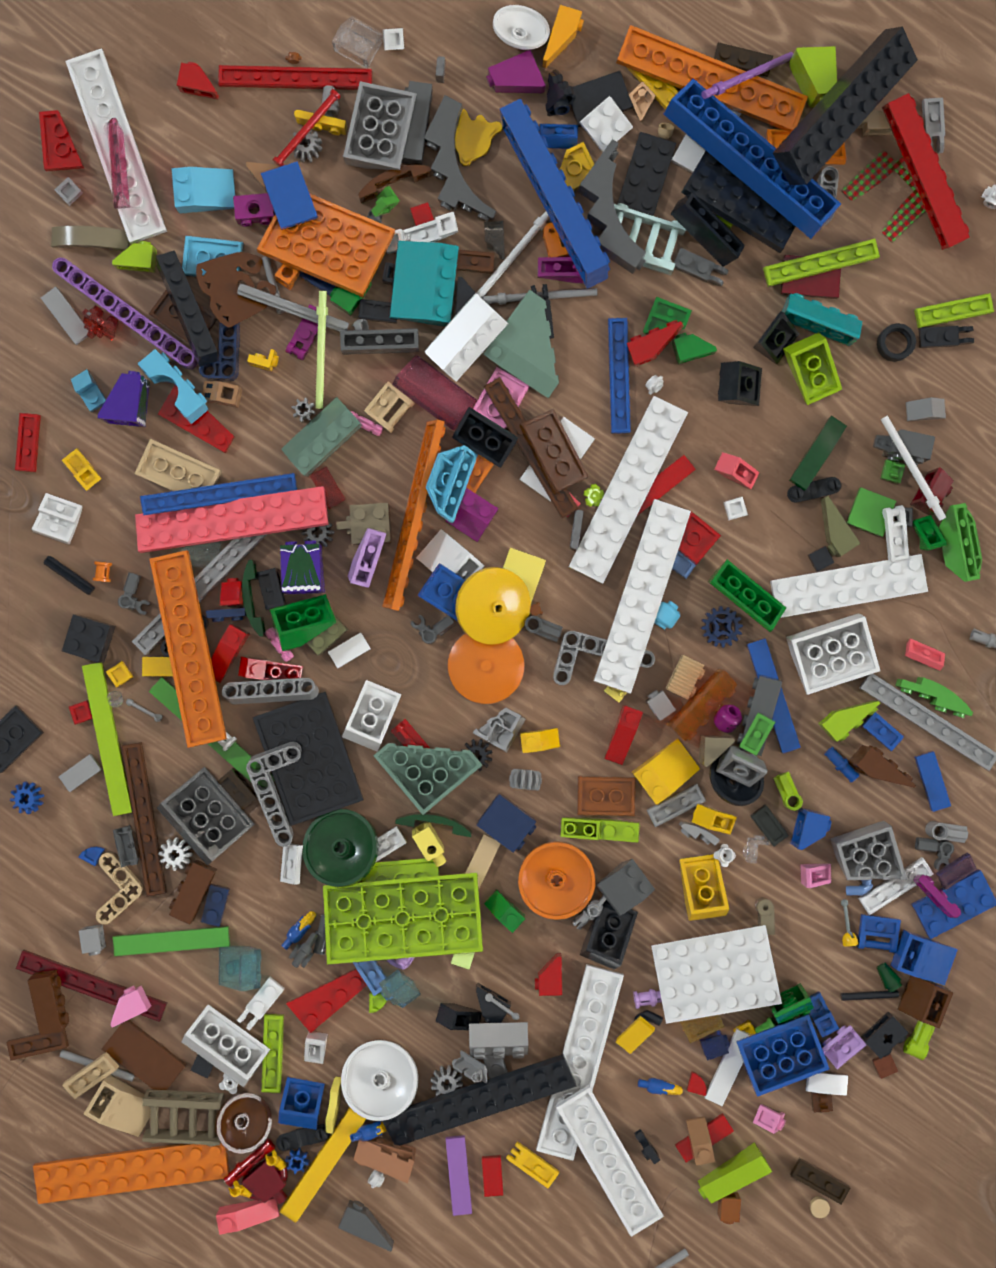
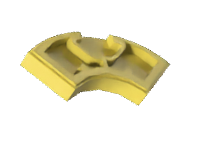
(334, 1103)

